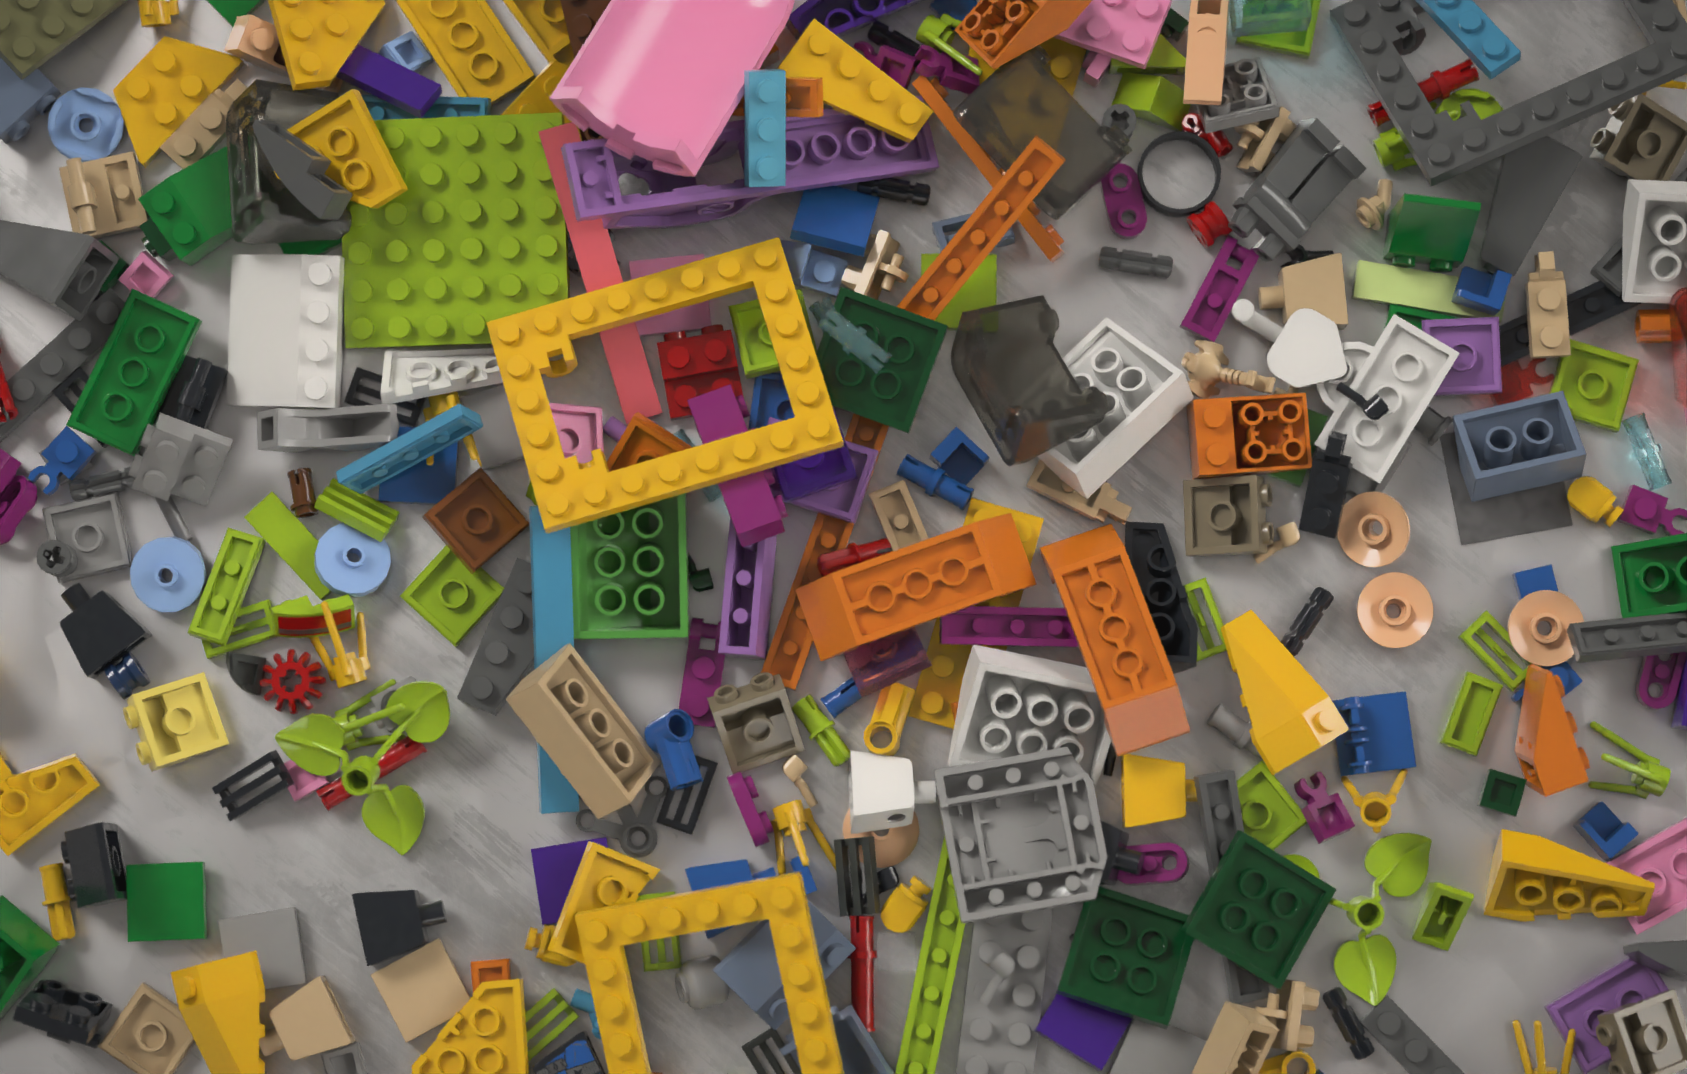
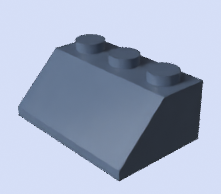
(1518, 446)
(754, 968)

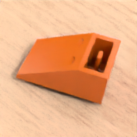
(1011, 27)
(1248, 435)
(1546, 737)

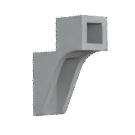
(329, 428)

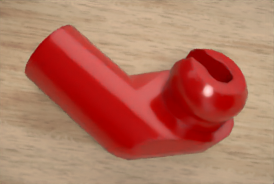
(1218, 140)

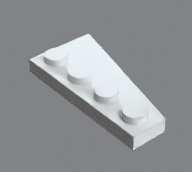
(436, 370)

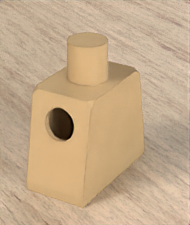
(1310, 285)
(307, 1023)

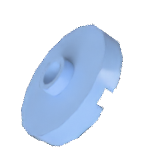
(65, 120)
(187, 569)
(346, 576)

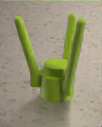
(938, 35)
(1391, 147)
(353, 725)
(1647, 776)

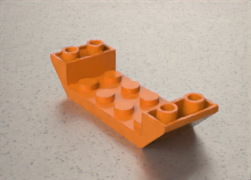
(915, 585)
(1117, 639)

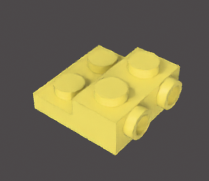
(175, 722)

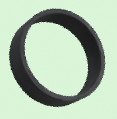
(1192, 138)

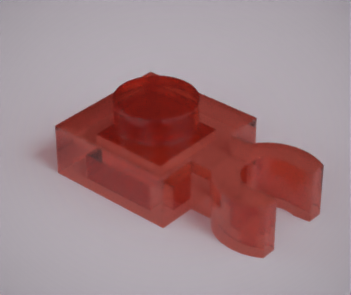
(1517, 381)

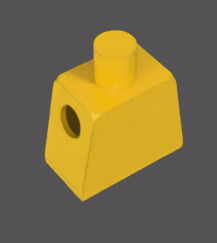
(1153, 790)

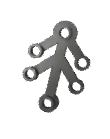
(631, 823)

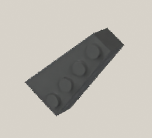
(506, 647)

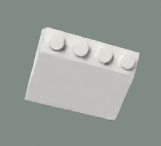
(1654, 240)
(286, 331)
(1141, 397)
(1027, 706)

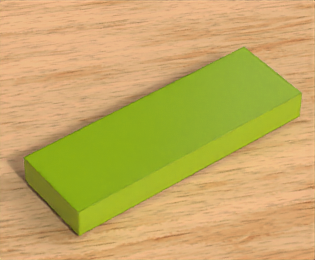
(289, 539)
(226, 587)

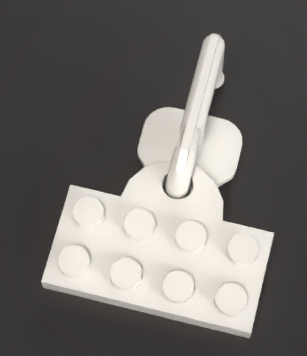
(1400, 368)

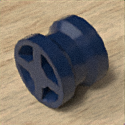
(127, 675)

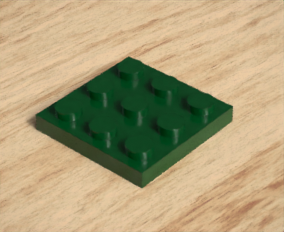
(897, 390)
(1258, 909)
(1127, 957)

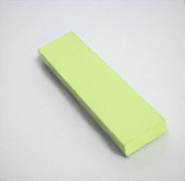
(1411, 289)

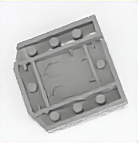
(1021, 834)

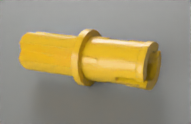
(57, 901)

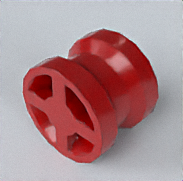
(1209, 224)

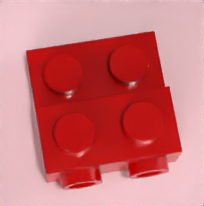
(697, 366)

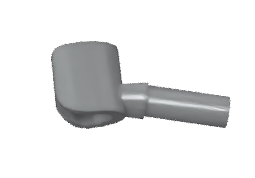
(1003, 966)

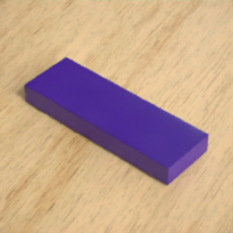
(390, 81)

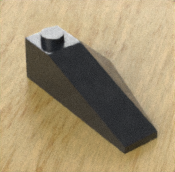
(1163, 592)

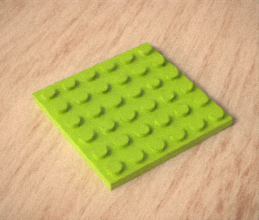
(464, 241)

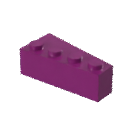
(747, 498)

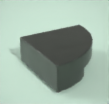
(246, 671)

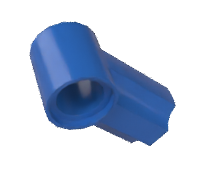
(671, 739)

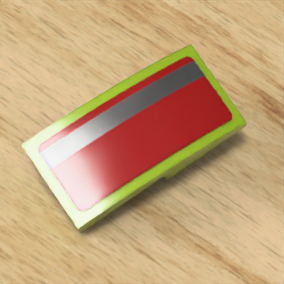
(302, 620)

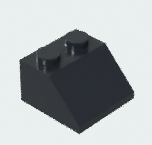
(95, 865)

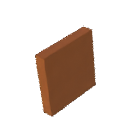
(476, 520)

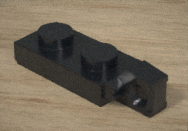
(1327, 488)

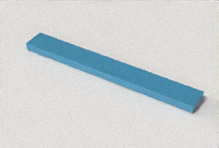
(551, 631)

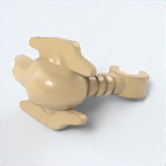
(1206, 371)

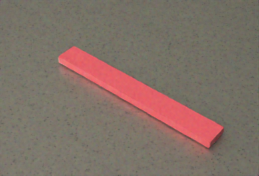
(601, 270)

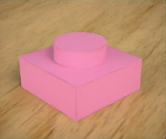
(1095, 66)
(146, 275)
(304, 781)

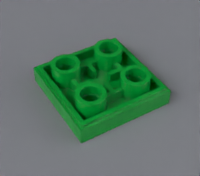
(166, 901)

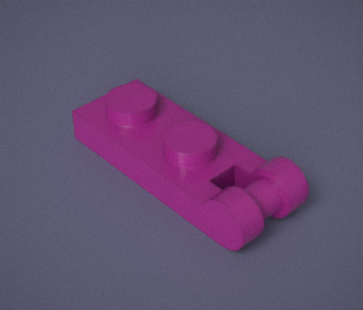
(1219, 291)
(701, 673)

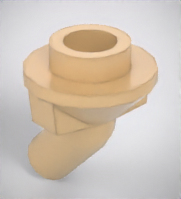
(1372, 210)

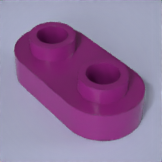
(1124, 200)
(14, 503)
(1664, 674)
(744, 793)
(1153, 867)

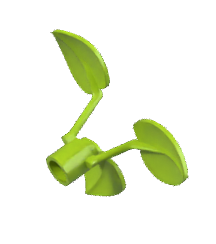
(393, 814)
(1401, 868)

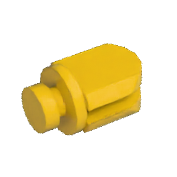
(1593, 500)
(905, 905)
(541, 942)

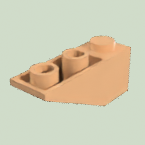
(259, 45)
(1206, 52)

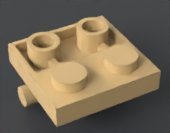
(104, 195)

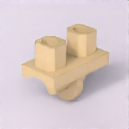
(1259, 139)
(880, 269)
(1285, 1013)

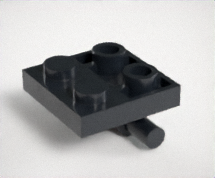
(194, 392)
(64, 1013)

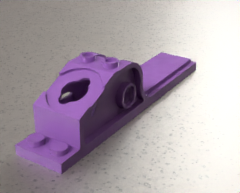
(818, 155)

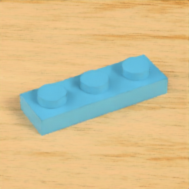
(764, 128)

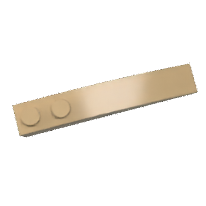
(1236, 1042)

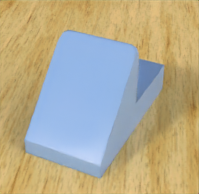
(814, 268)

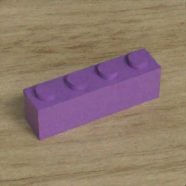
(747, 598)

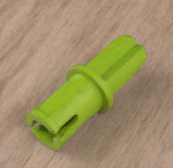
(821, 730)

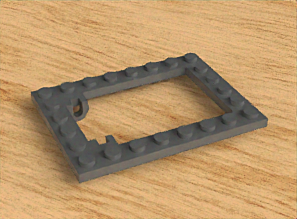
(1453, 147)

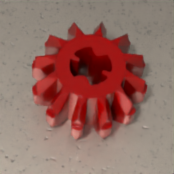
(284, 672)

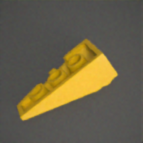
(1282, 699)
(1546, 878)
(222, 1011)

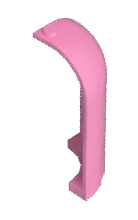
(668, 74)

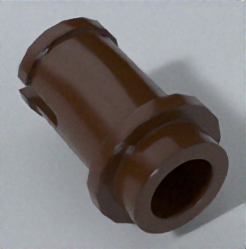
(302, 493)

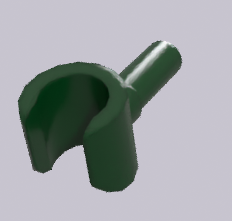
(700, 579)

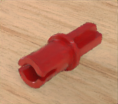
(850, 556)

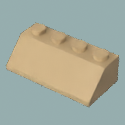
(584, 732)

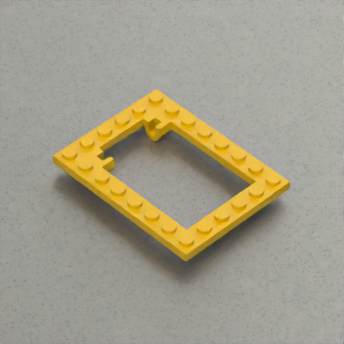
(583, 492)
(774, 898)

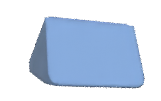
(407, 52)

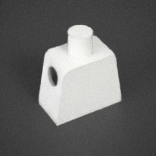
(884, 792)

